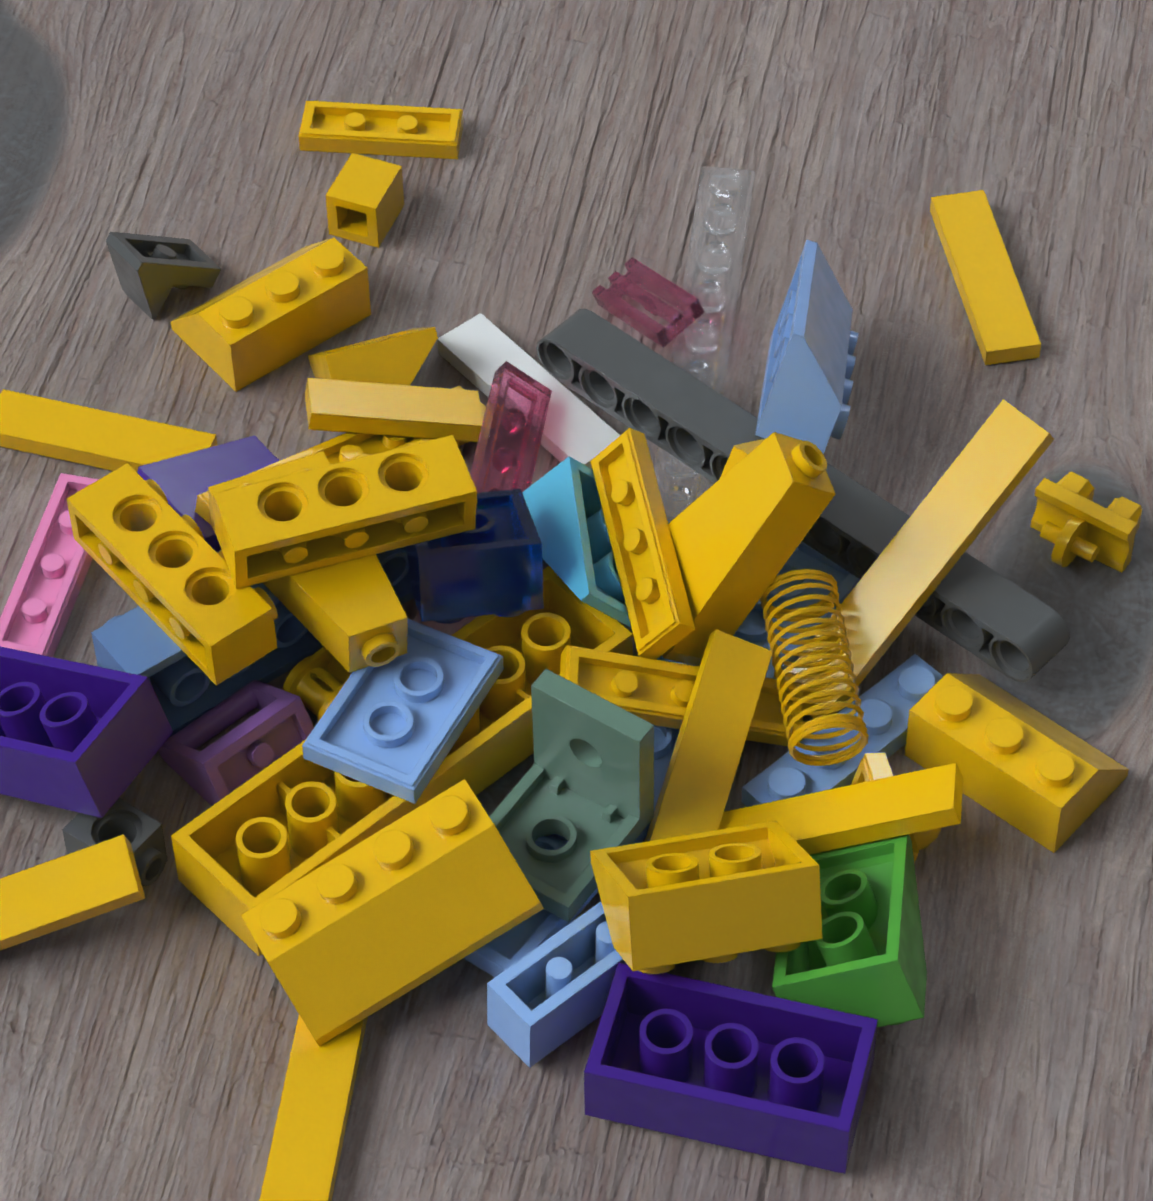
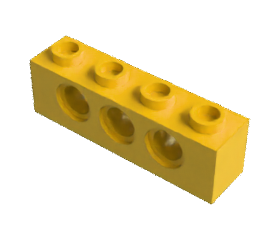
(344, 511)
(173, 573)

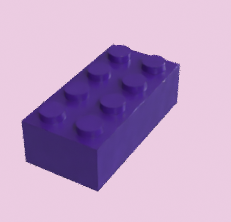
(74, 731)
(730, 1067)

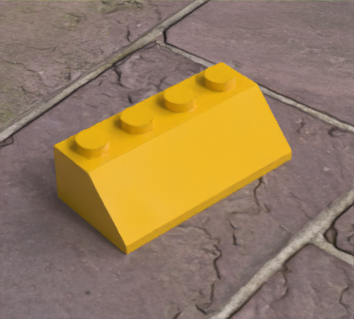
(392, 912)

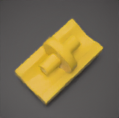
(1082, 527)

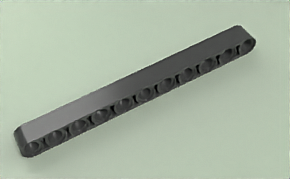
(702, 426)

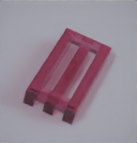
(640, 274)

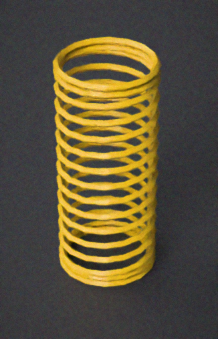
(804, 616)

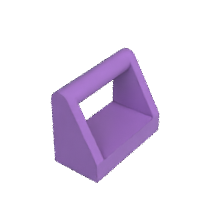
(243, 750)

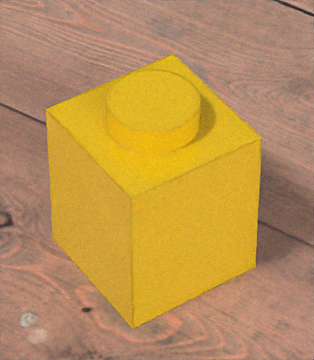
(365, 200)

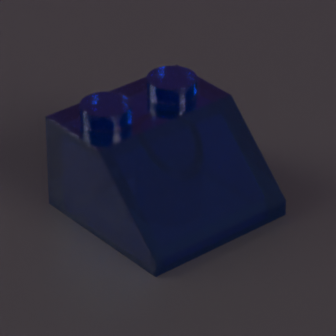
(481, 569)

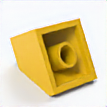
(379, 360)

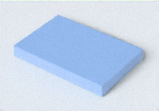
(404, 717)

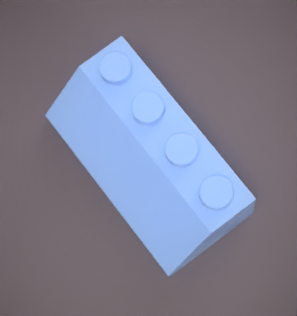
(809, 357)

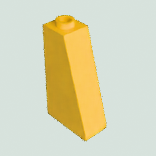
(744, 534)
(343, 604)

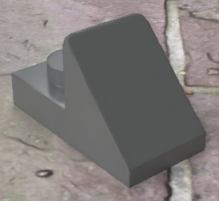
(155, 264)

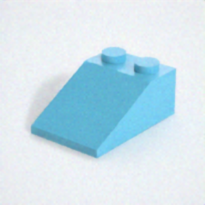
(576, 536)

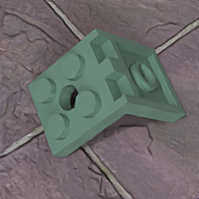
(585, 784)

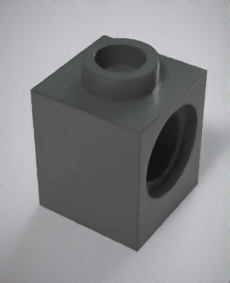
(122, 818)

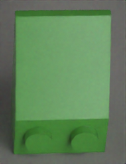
(871, 937)

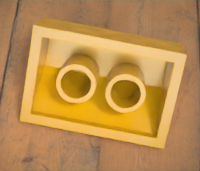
(278, 313)
(1011, 757)
(708, 896)

